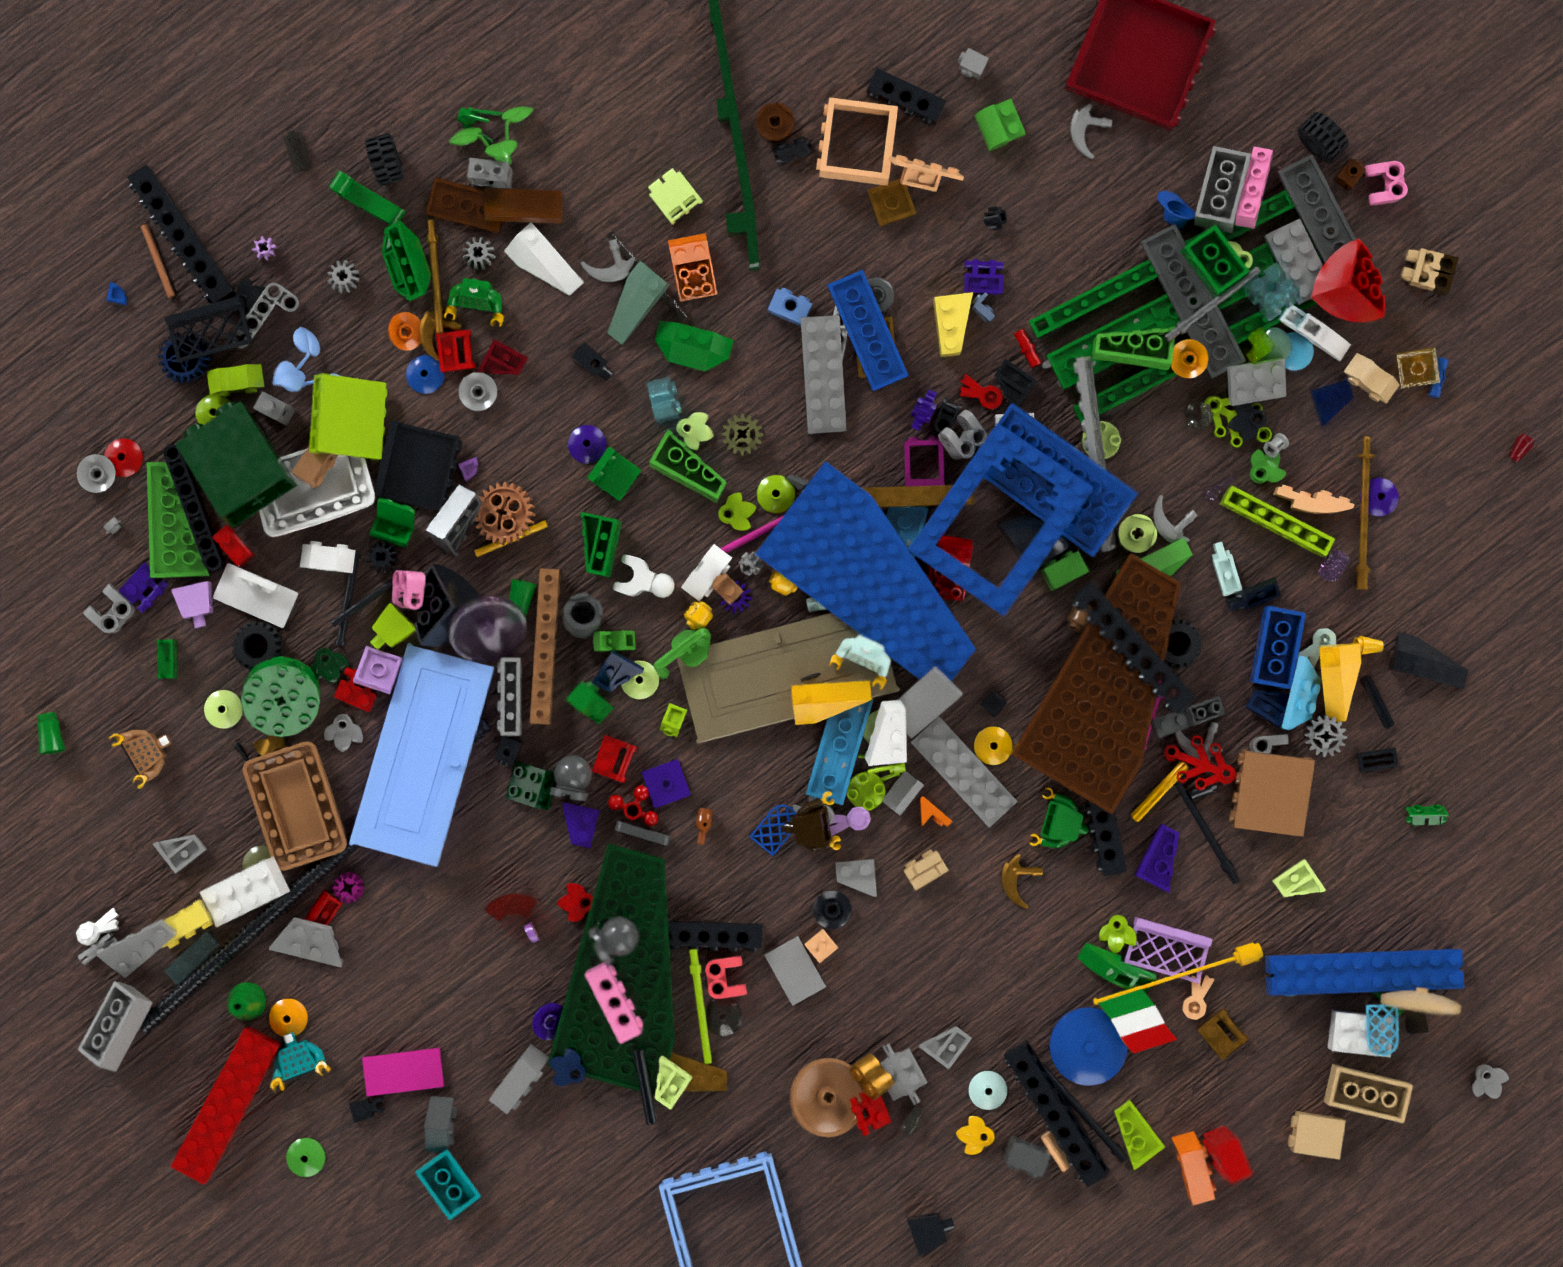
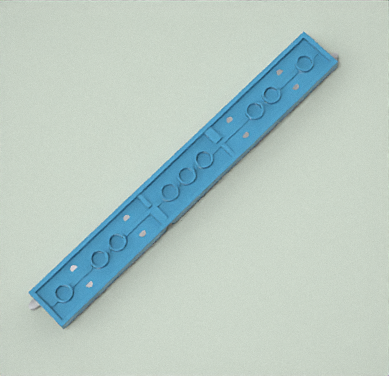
(845, 730)

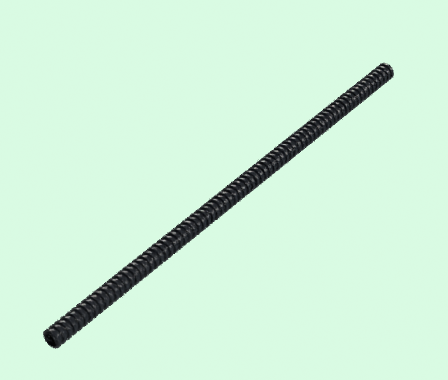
(254, 928)

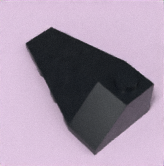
(1422, 660)

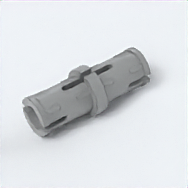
(91, 951)

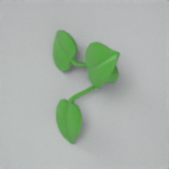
(502, 150)

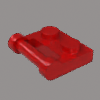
(449, 353)
(608, 756)

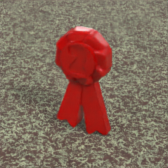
(989, 396)

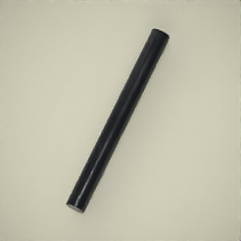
(362, 603)

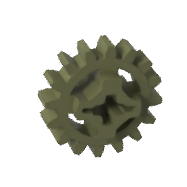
(736, 428)

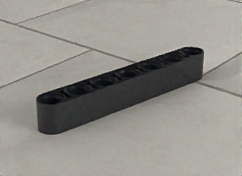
(200, 515)

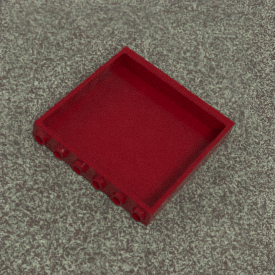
(1141, 58)

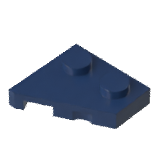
(616, 671)

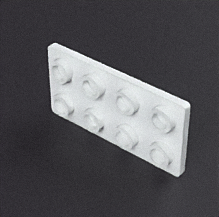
(255, 595)

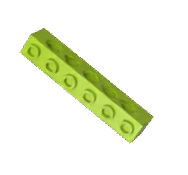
(1277, 521)

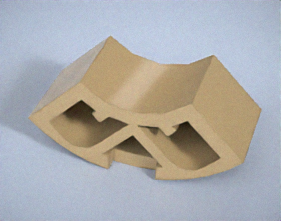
(1371, 378)

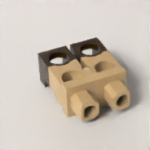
(1430, 270)

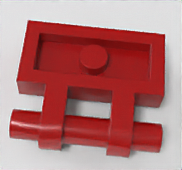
(354, 694)
(875, 1110)

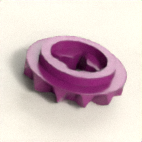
(357, 889)

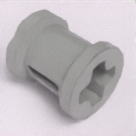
(1276, 445)

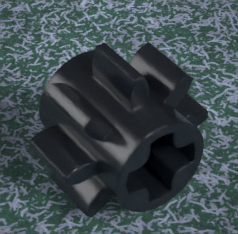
(995, 218)

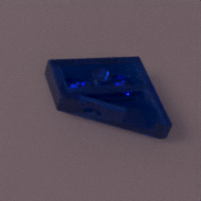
(1331, 399)

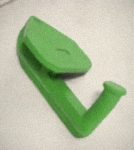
(689, 646)

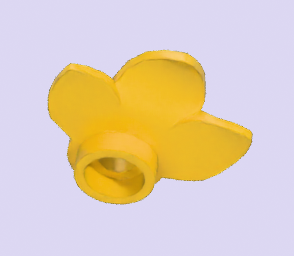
(973, 1135)

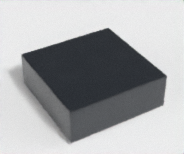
(993, 703)

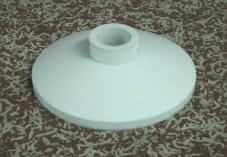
(980, 1083)

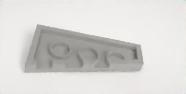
(136, 948)

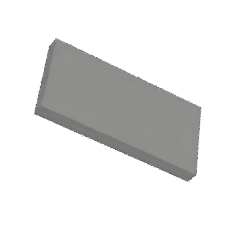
(928, 700)

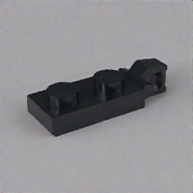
(1254, 595)

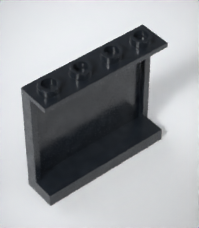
(417, 466)

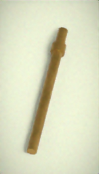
(432, 240)

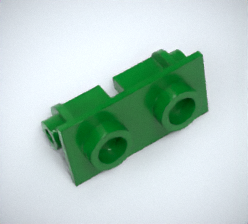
(1435, 814)

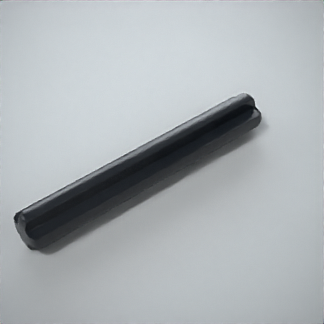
(644, 1085)

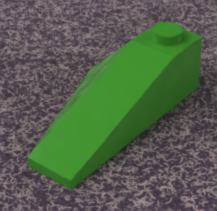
(1168, 558)

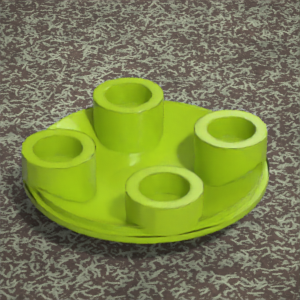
(866, 790)

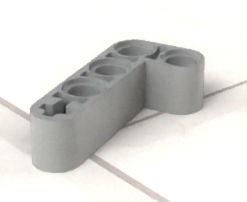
(271, 301)

